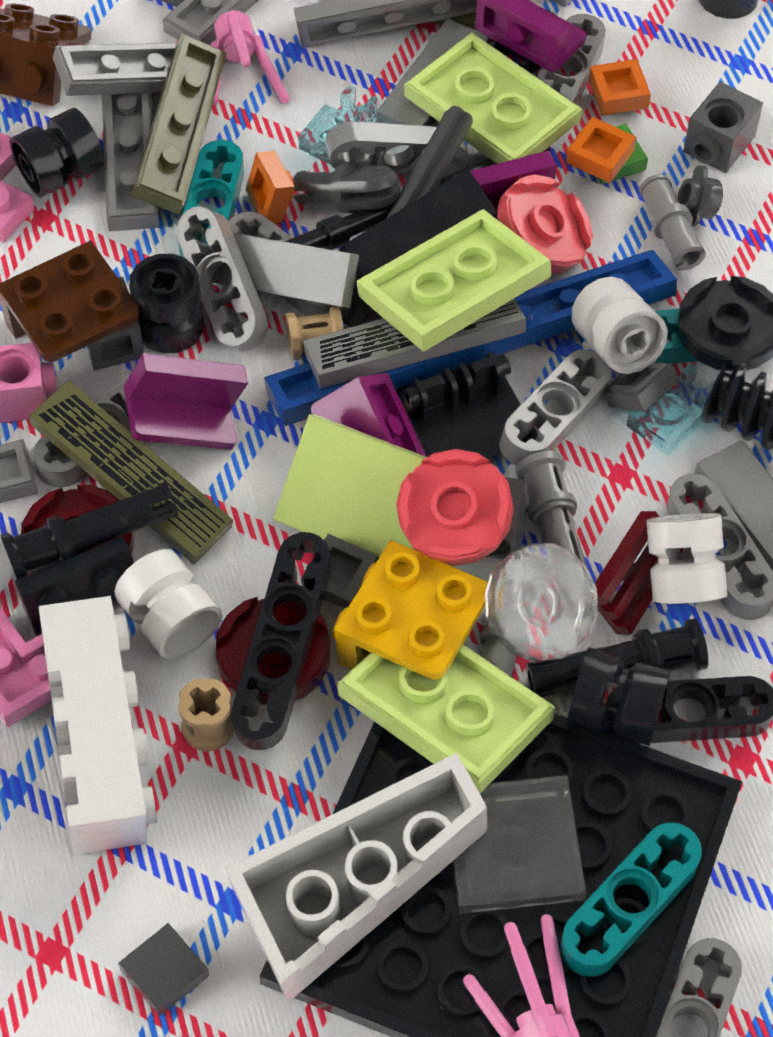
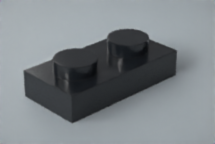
(76, 578)

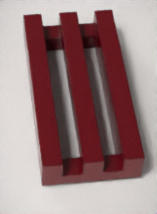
(636, 591)

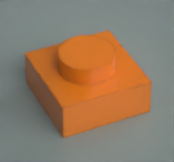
(619, 87)
(601, 149)
(270, 186)

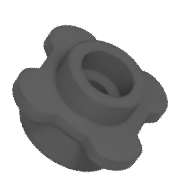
(701, 195)

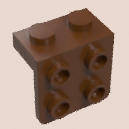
(28, 51)
(67, 302)

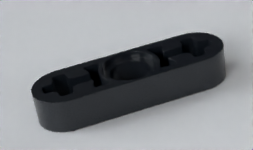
(706, 691)

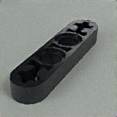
(279, 638)

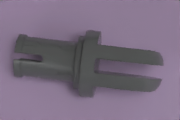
(349, 187)

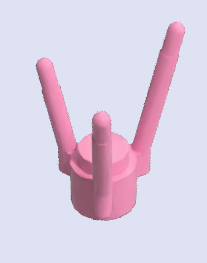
(237, 38)
(542, 1018)

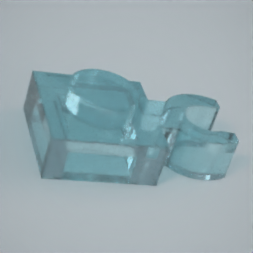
(313, 136)
(673, 415)

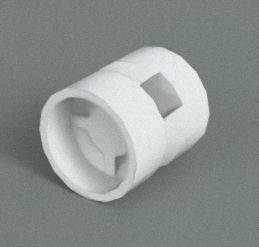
(619, 325)
(688, 578)
(171, 610)

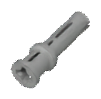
(550, 502)

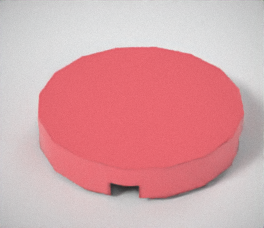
(547, 220)
(455, 507)

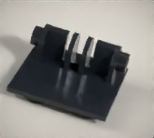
(463, 407)

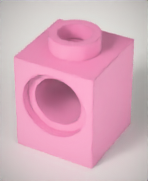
(35, 381)

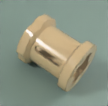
(310, 326)
(206, 714)

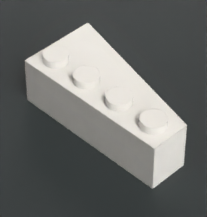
(94, 725)
(352, 870)

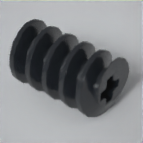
(742, 402)

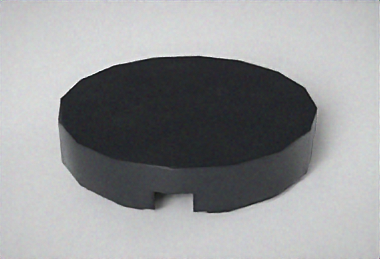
(727, 323)

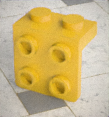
(410, 613)

